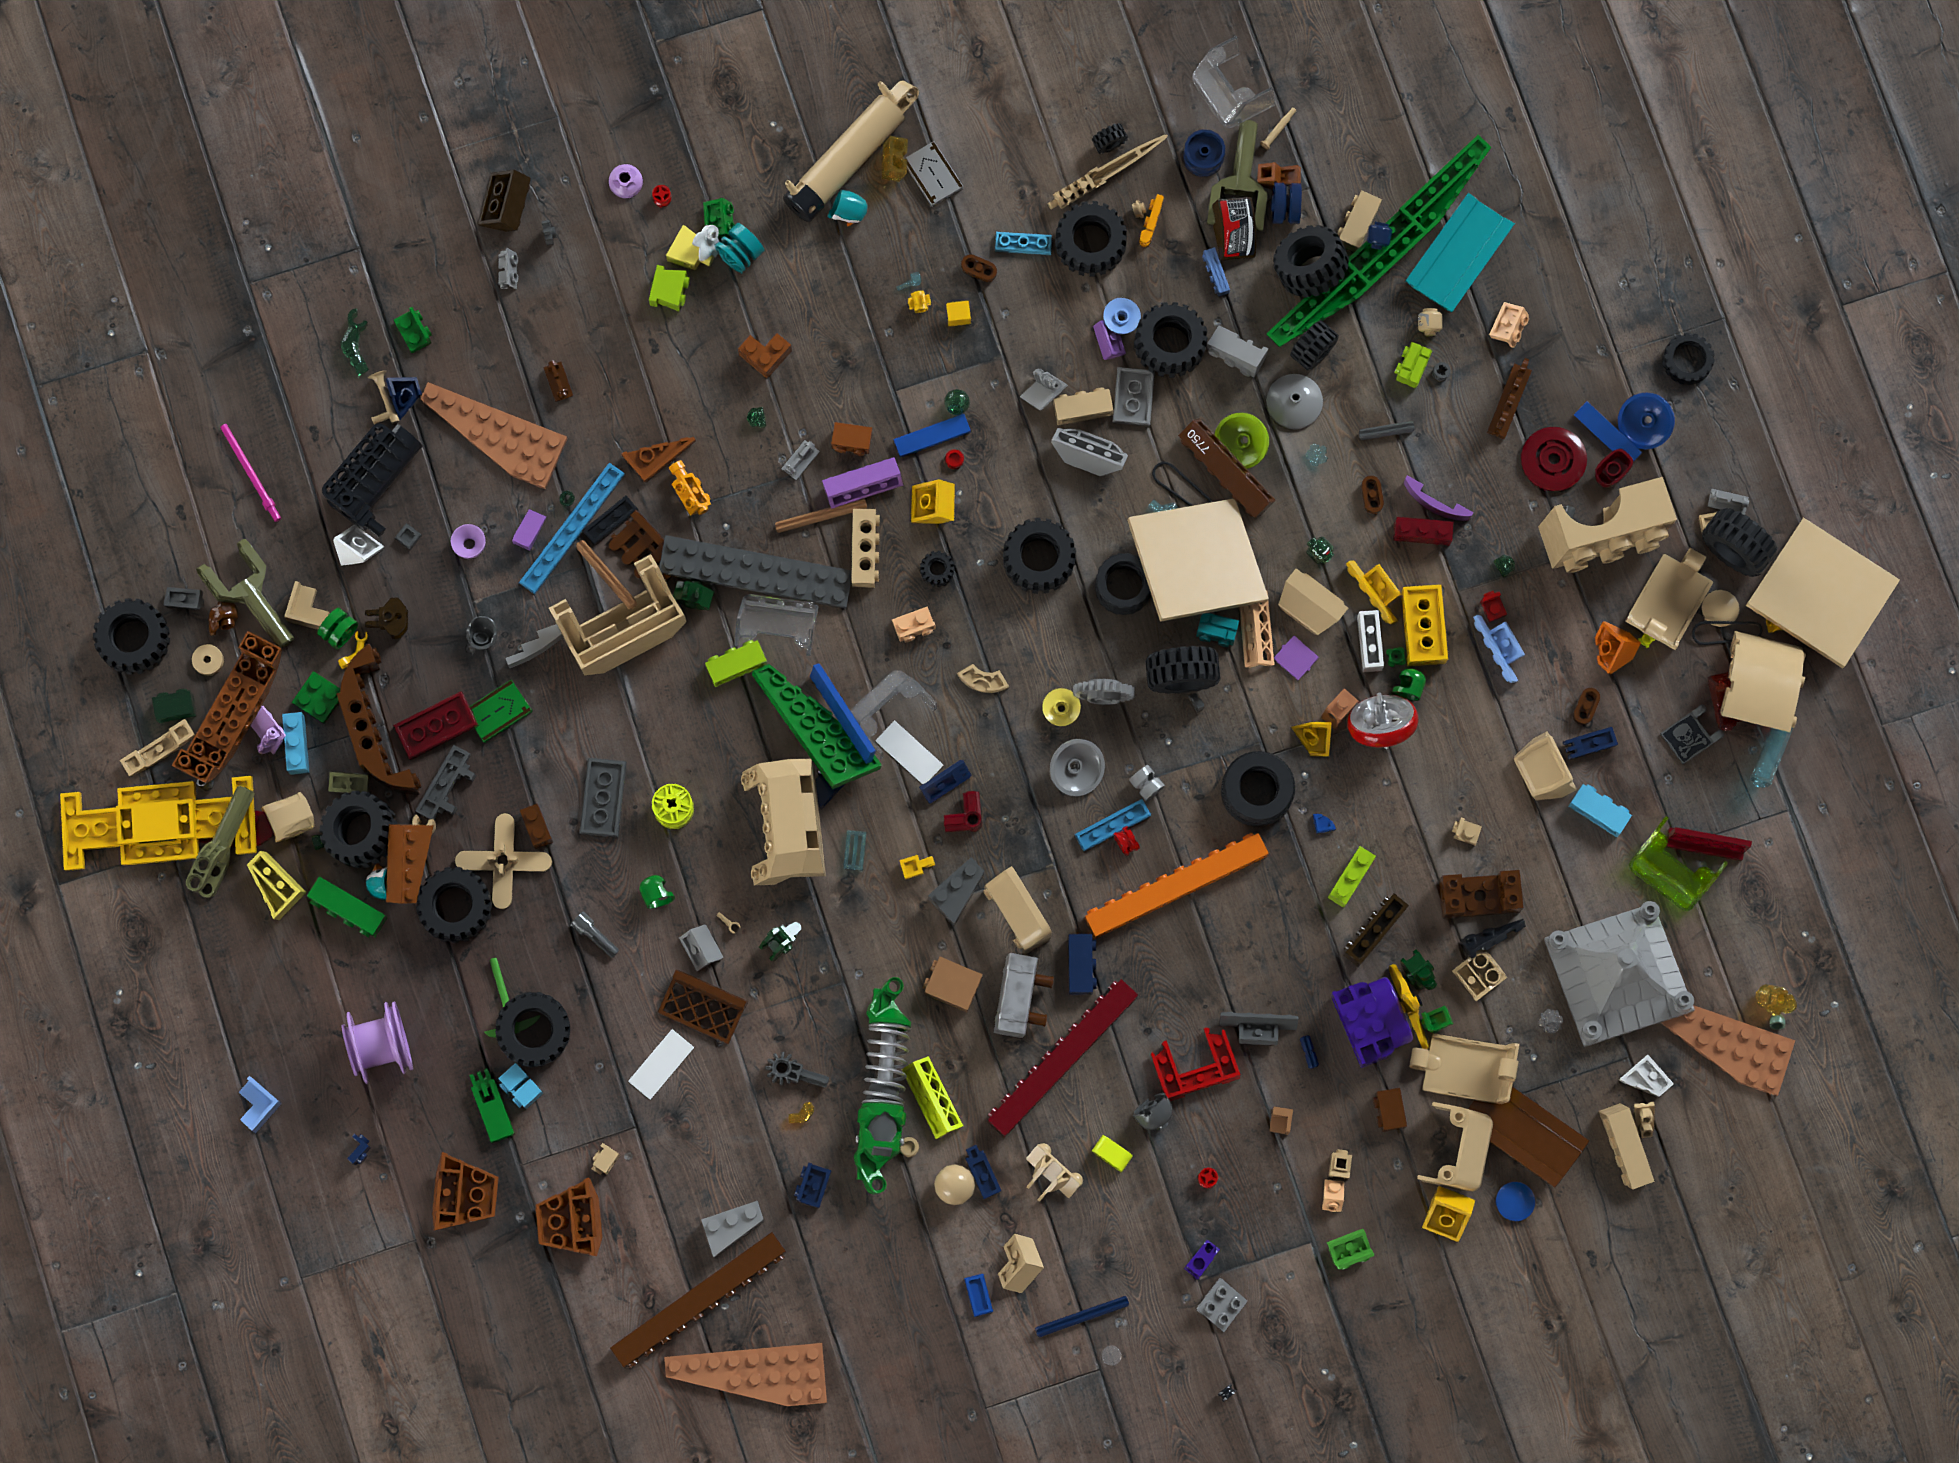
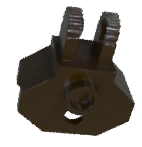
(388, 618)

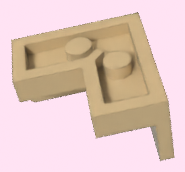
(300, 607)
(1023, 1263)

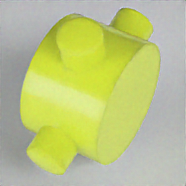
(1646, 640)

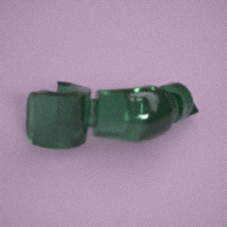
(350, 342)

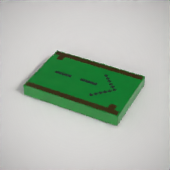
(499, 710)

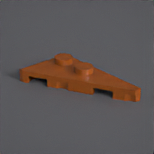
(651, 460)

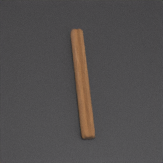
(820, 515)
(606, 574)

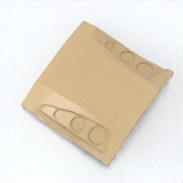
(289, 817)
(1477, 974)

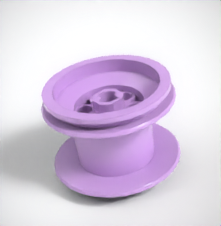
(377, 1042)

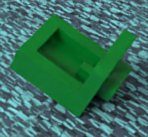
(1436, 1019)

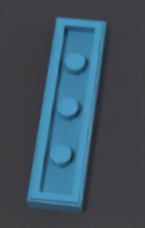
(1114, 823)

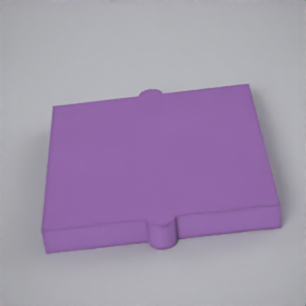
(1296, 658)

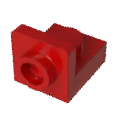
(1493, 606)

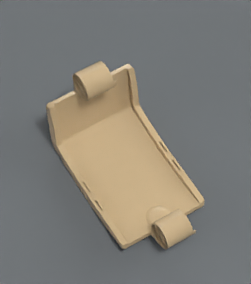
(1671, 598)
(1467, 1068)

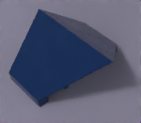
(404, 393)

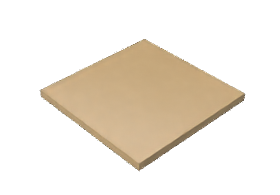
(1197, 559)
(1823, 592)

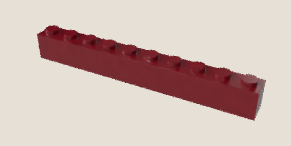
(1062, 1058)

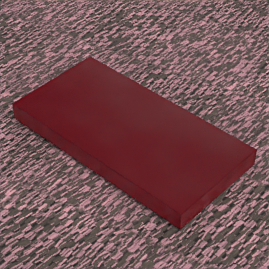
(435, 725)

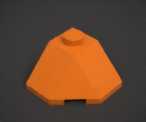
(1615, 647)

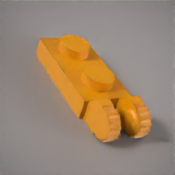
(1150, 222)

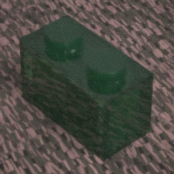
(174, 706)

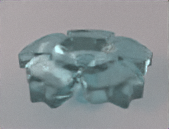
(1317, 454)

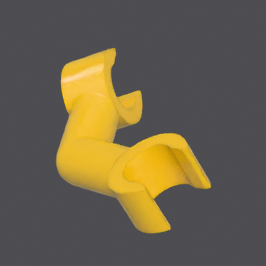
(343, 662)

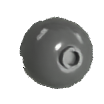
(1154, 1113)

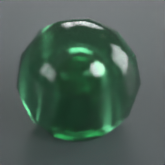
(957, 402)

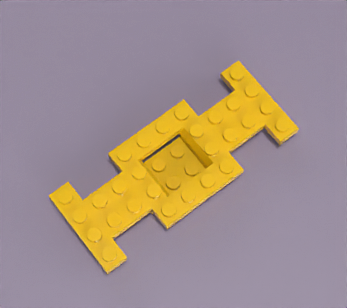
(147, 816)

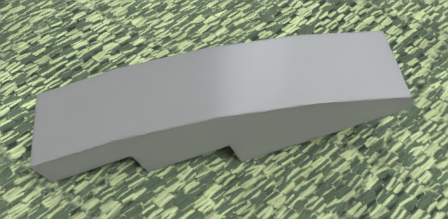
(547, 638)

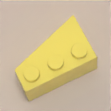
(276, 885)

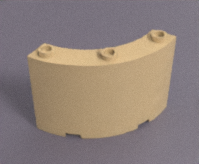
(1764, 681)

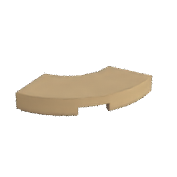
(983, 681)

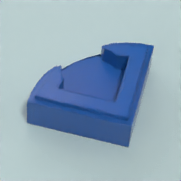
(1323, 824)

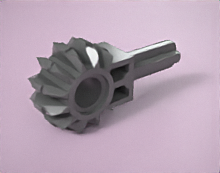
(794, 1072)

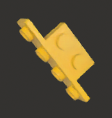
(1378, 587)

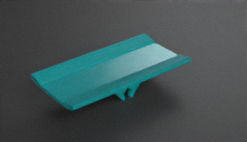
(1459, 253)

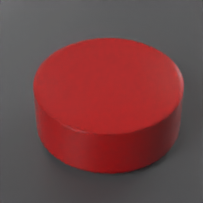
(954, 459)

